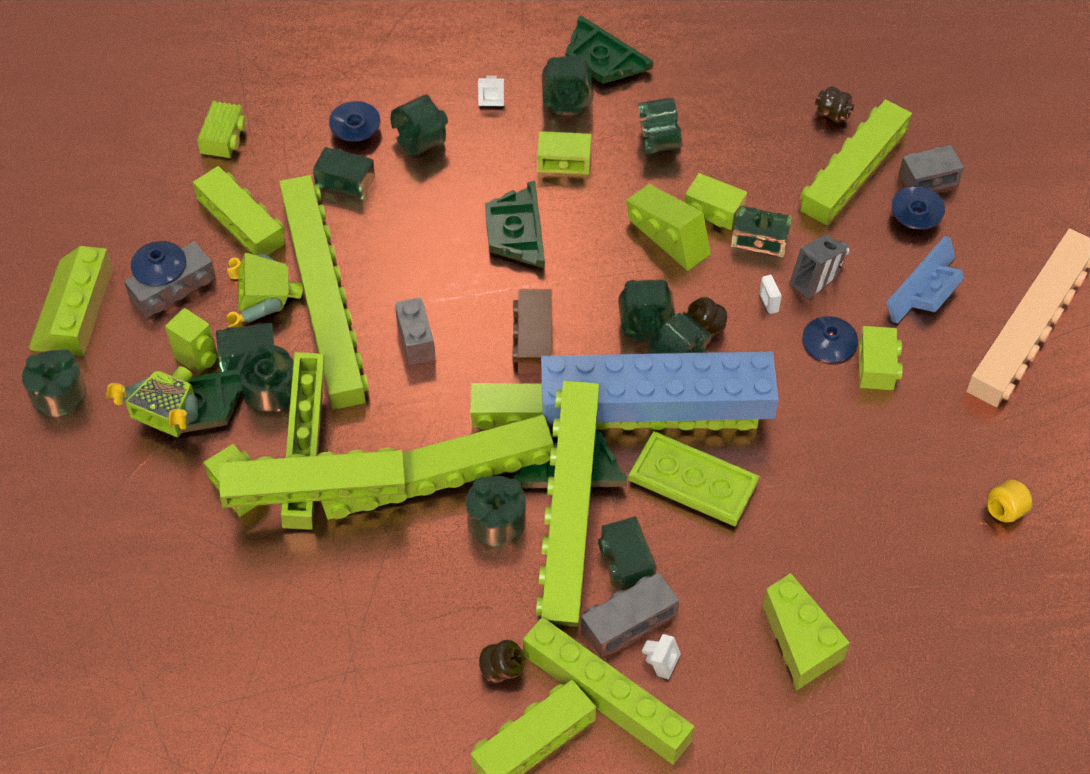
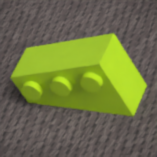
(670, 224)
(804, 631)

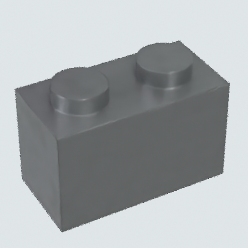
(932, 168)
(415, 331)

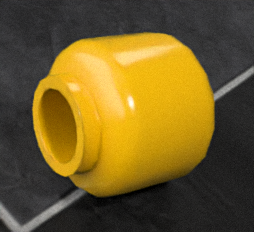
(1009, 501)

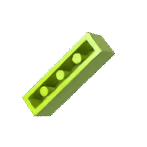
(239, 212)
(536, 733)

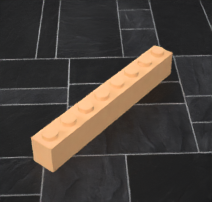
(1032, 320)

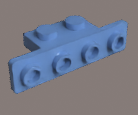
(928, 284)

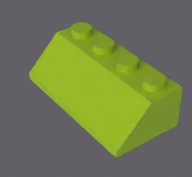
(73, 301)

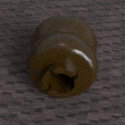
(834, 104)
(708, 315)
(501, 661)

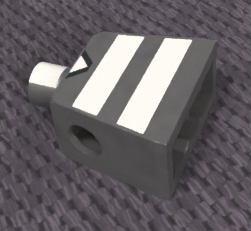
(818, 265)

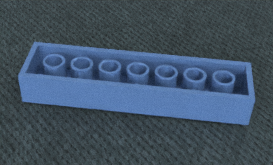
(668, 385)

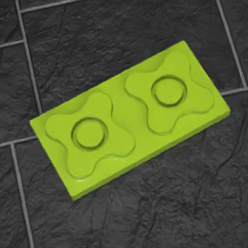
(694, 478)

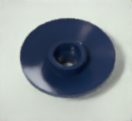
(354, 121)
(918, 207)
(158, 263)
(829, 347)

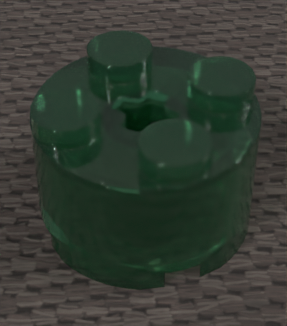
(567, 85)
(419, 125)
(660, 125)
(645, 308)
(681, 335)
(266, 378)
(54, 382)
(496, 509)

